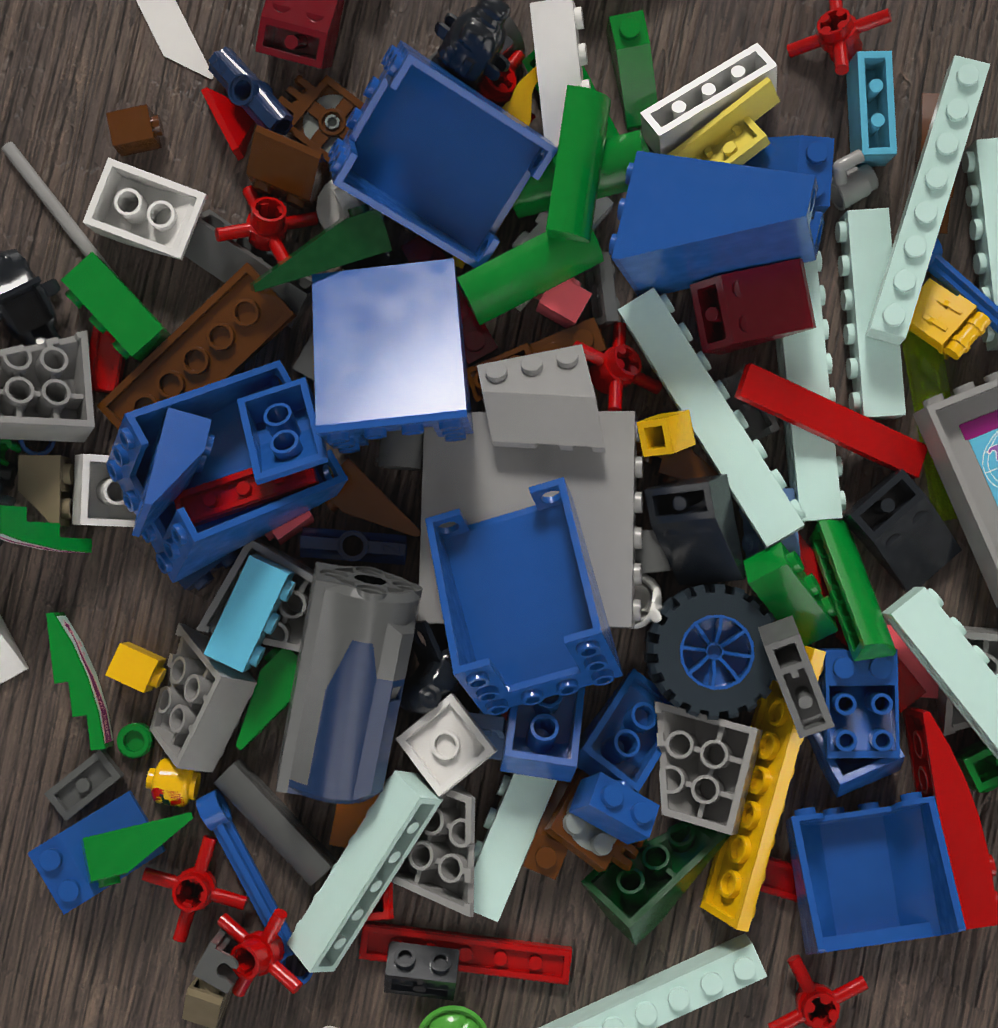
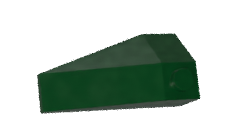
(342, 243)
(658, 878)

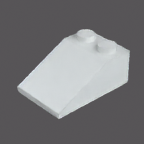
(144, 210)
(96, 496)

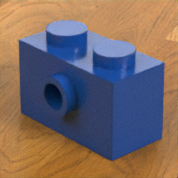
(614, 808)

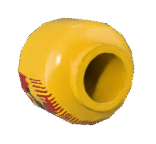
(172, 785)

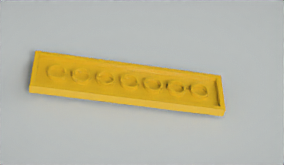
(742, 860)

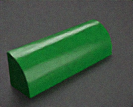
(617, 155)
(578, 164)
(525, 273)
(851, 591)

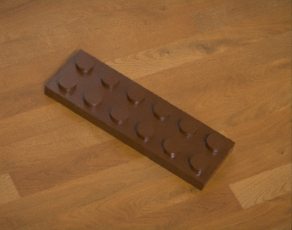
(205, 347)

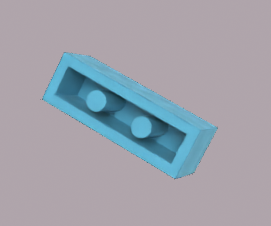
(872, 106)
(250, 613)

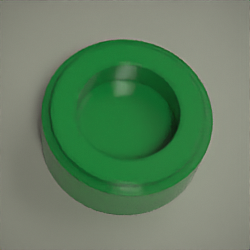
(135, 740)

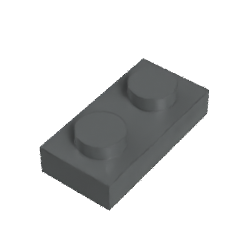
(603, 301)
(84, 784)

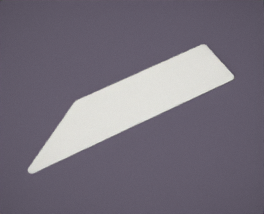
(174, 34)

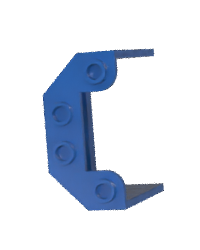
(872, 875)

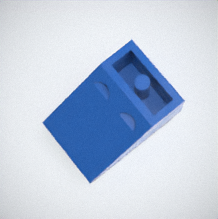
(861, 704)

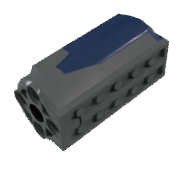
(347, 683)

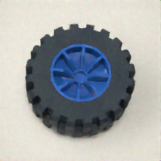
(710, 651)

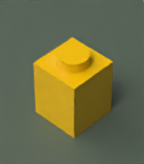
(666, 433)
(137, 667)

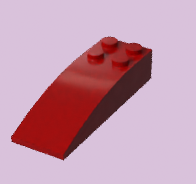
(939, 775)

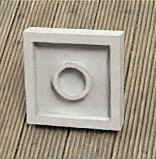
(446, 745)

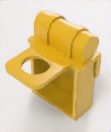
(947, 320)

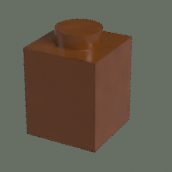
(135, 130)

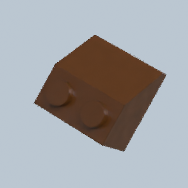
(286, 169)

